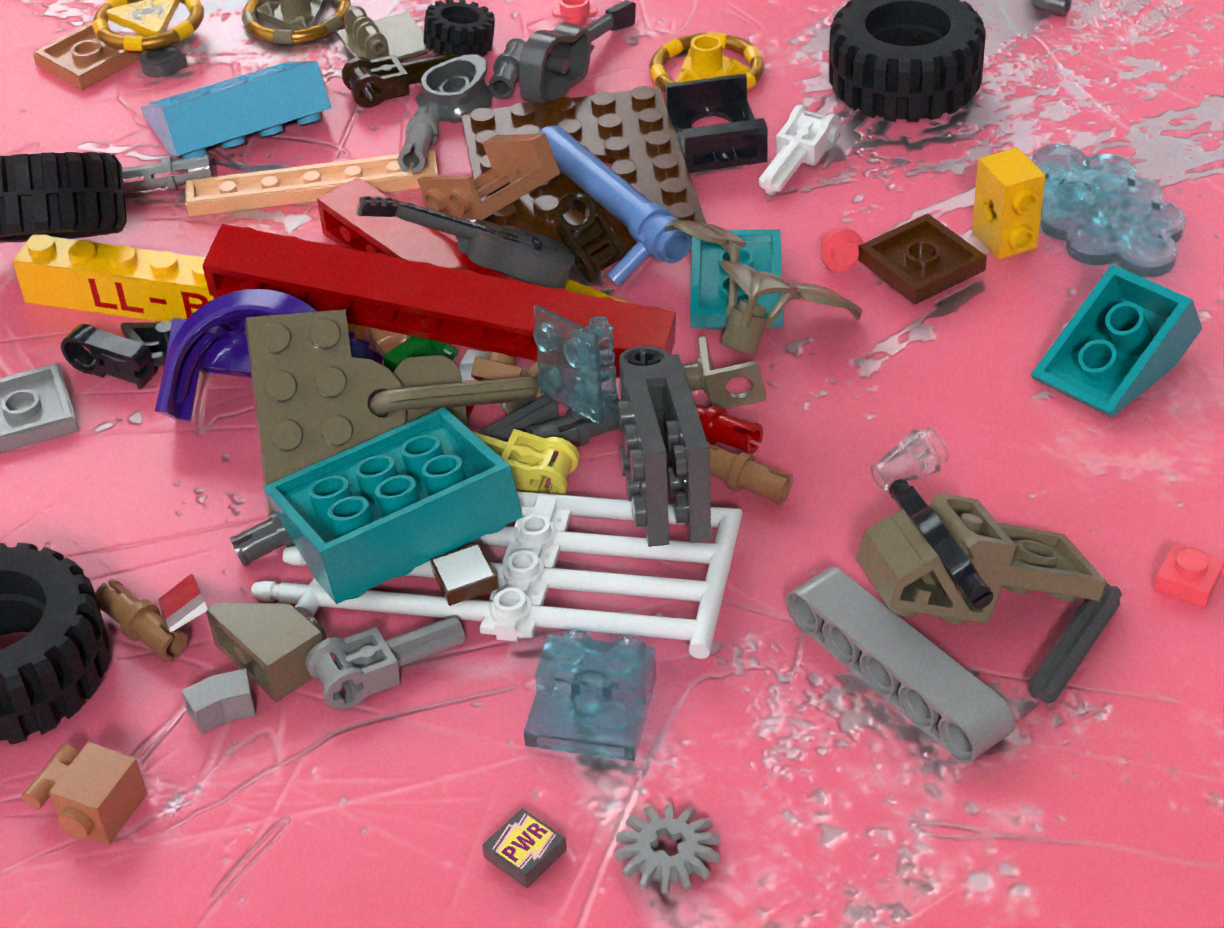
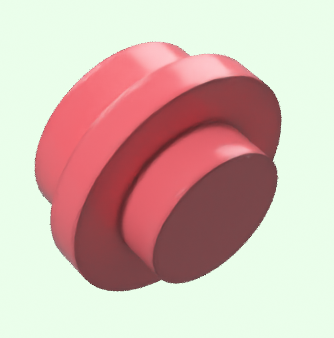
(840, 249)

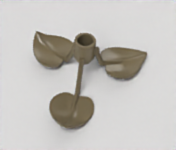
(748, 319)

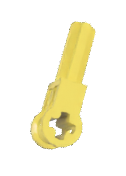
(532, 460)

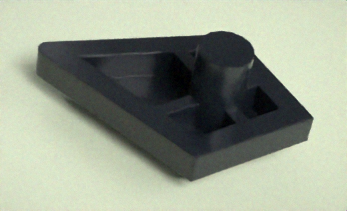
(153, 335)

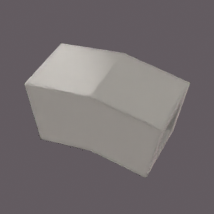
(219, 700)

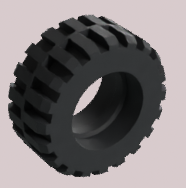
(906, 57)
(60, 195)
(66, 645)

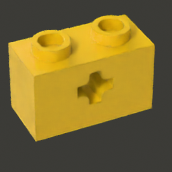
(1008, 203)

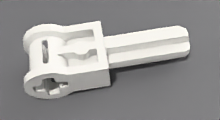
(799, 141)

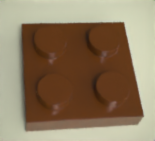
(922, 258)

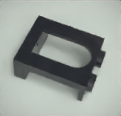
(719, 145)

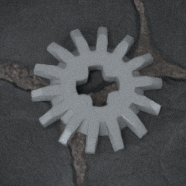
(658, 865)

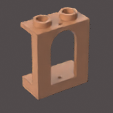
(513, 158)

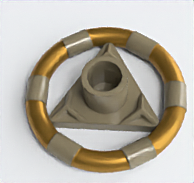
(295, 18)

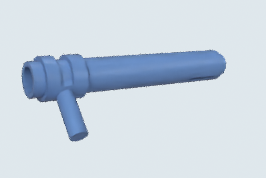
(642, 218)

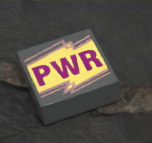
(524, 847)

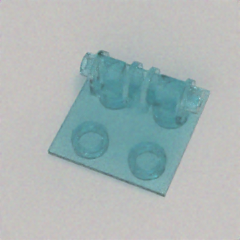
(576, 363)

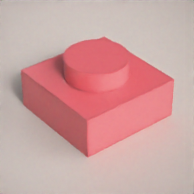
(1189, 574)

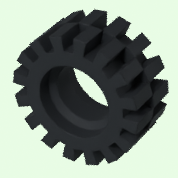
(458, 28)

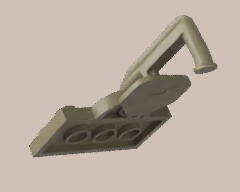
(317, 395)

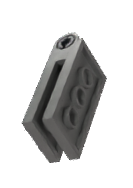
(662, 446)

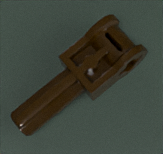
(385, 77)

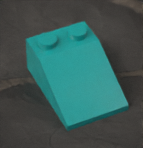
(1119, 342)

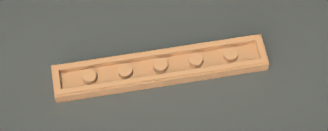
(298, 184)

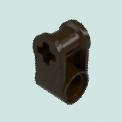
(592, 242)

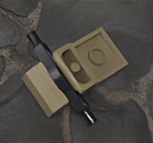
(958, 558)

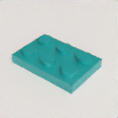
(711, 281)

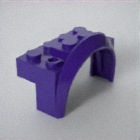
(216, 344)

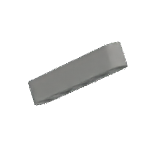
(901, 664)

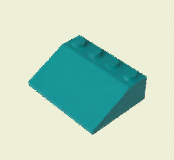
(394, 503)

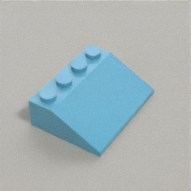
(238, 107)

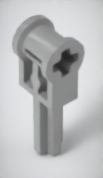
(371, 664)

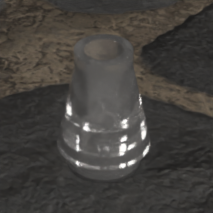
(912, 458)

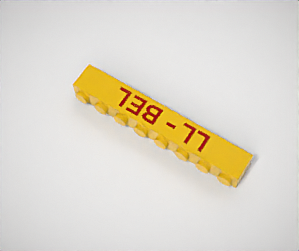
(114, 279)

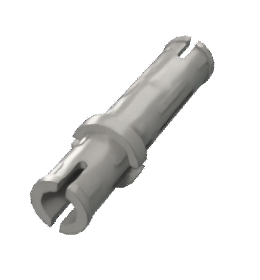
(419, 139)
(197, 168)

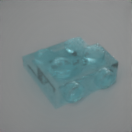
(591, 696)

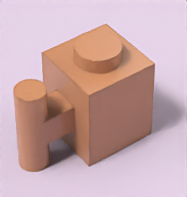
(89, 790)

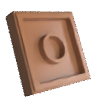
(82, 58)

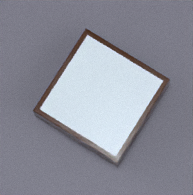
(464, 574)

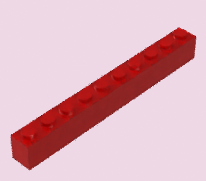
(419, 296)

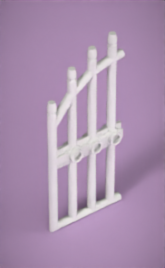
(530, 570)

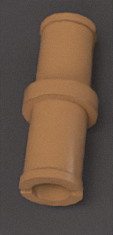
(744, 473)
(140, 620)

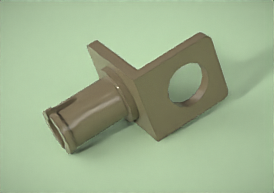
(713, 381)

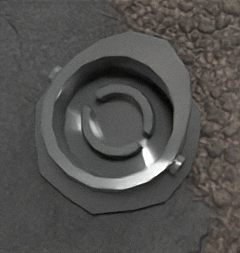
(455, 87)

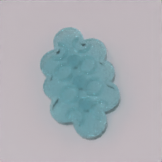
(1107, 211)

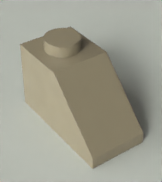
(267, 641)

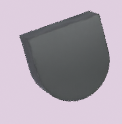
(162, 61)

